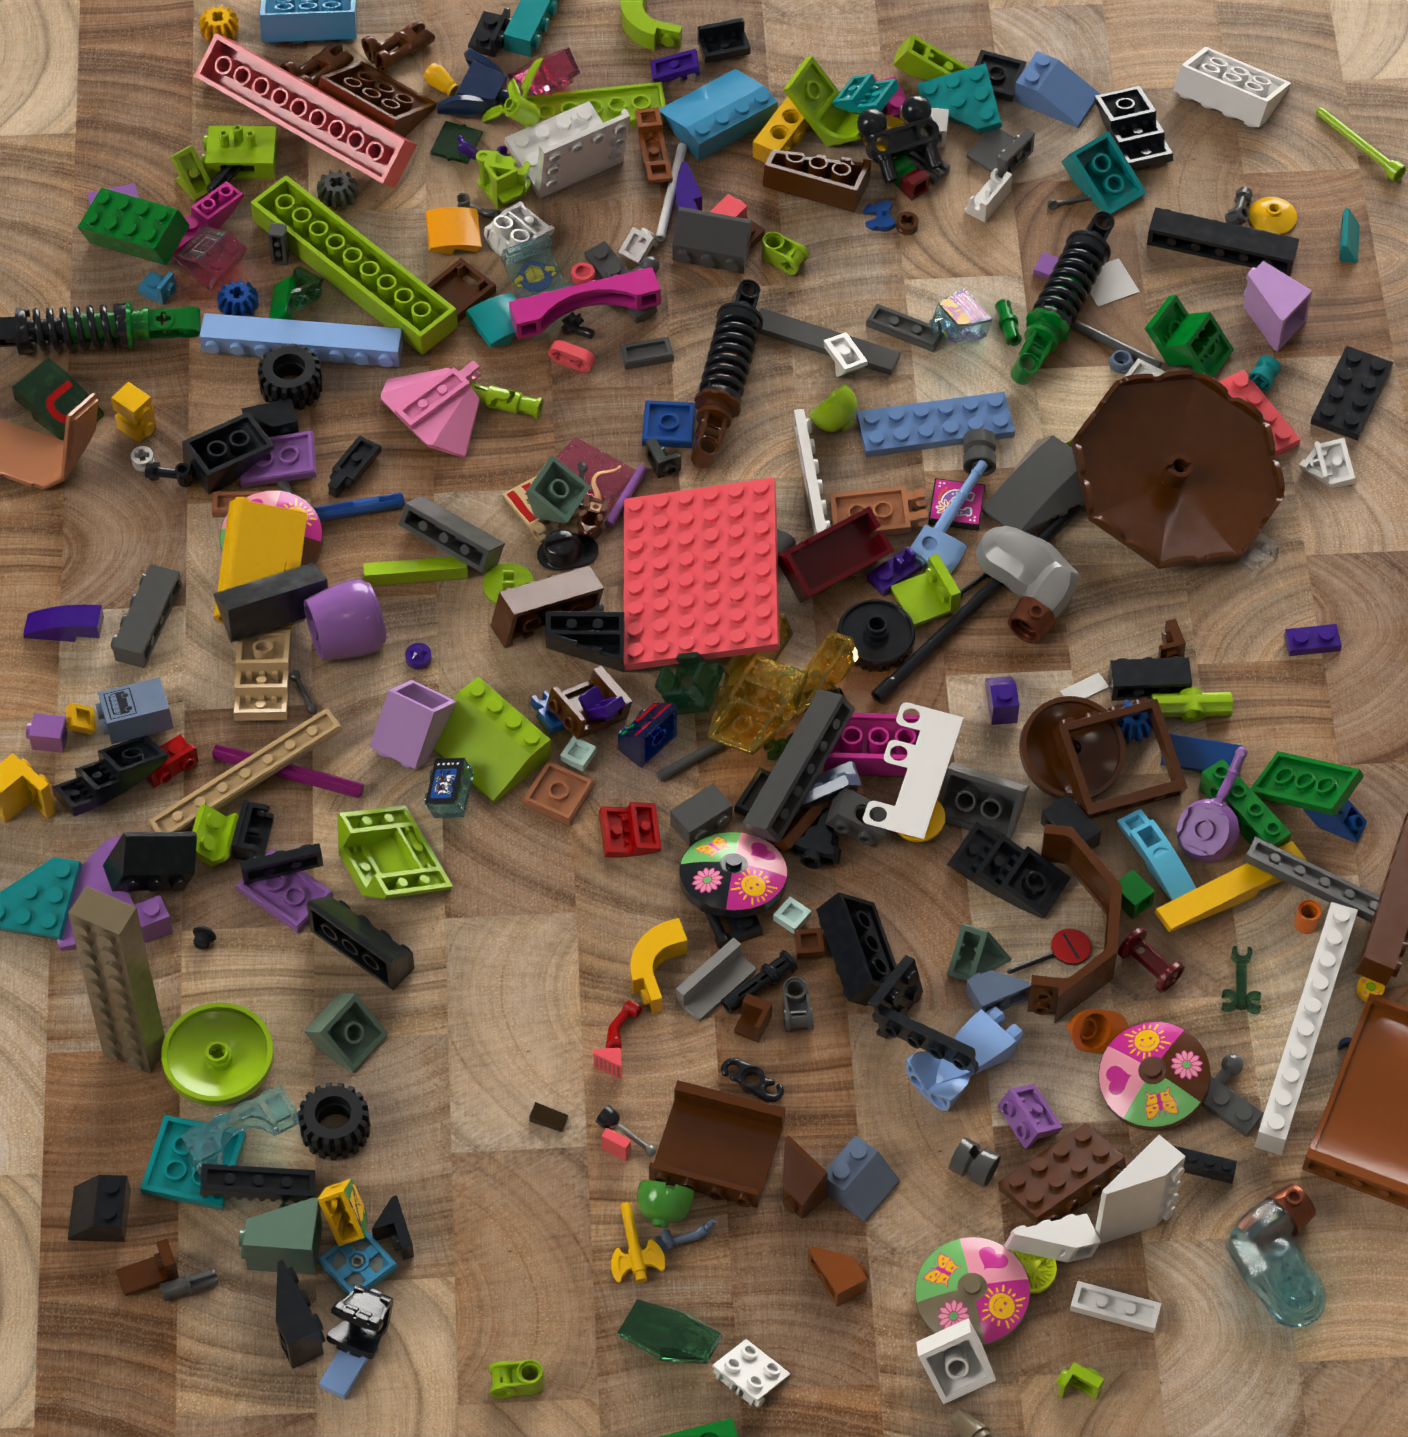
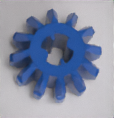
(238, 299)
(1135, 726)

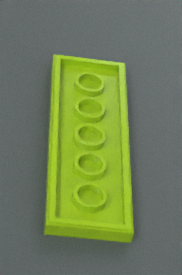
(606, 101)

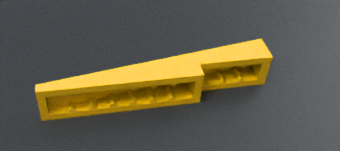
(1219, 894)

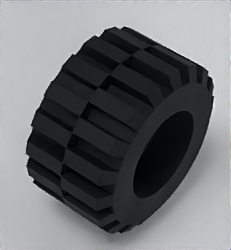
(286, 362)
(328, 1102)

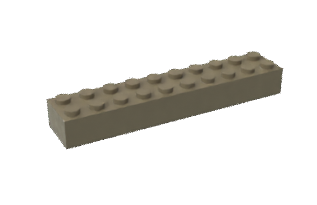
(118, 979)

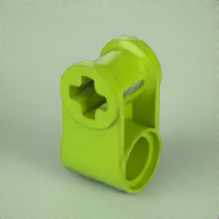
(783, 252)
(514, 1378)

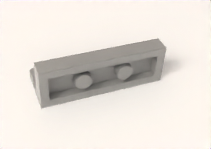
(714, 981)

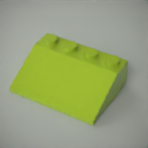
(493, 740)

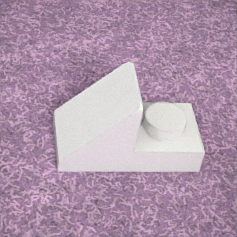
(845, 354)

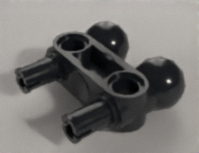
(901, 139)

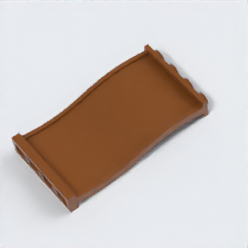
(1366, 1117)

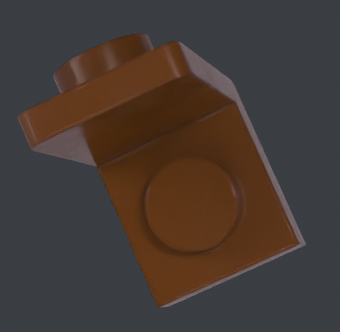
(149, 1272)

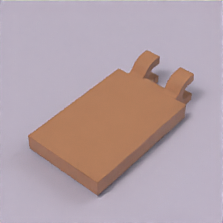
(890, 505)

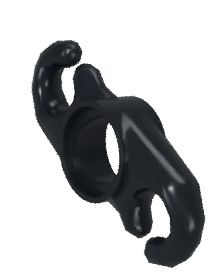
(757, 1090)

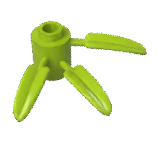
(517, 106)

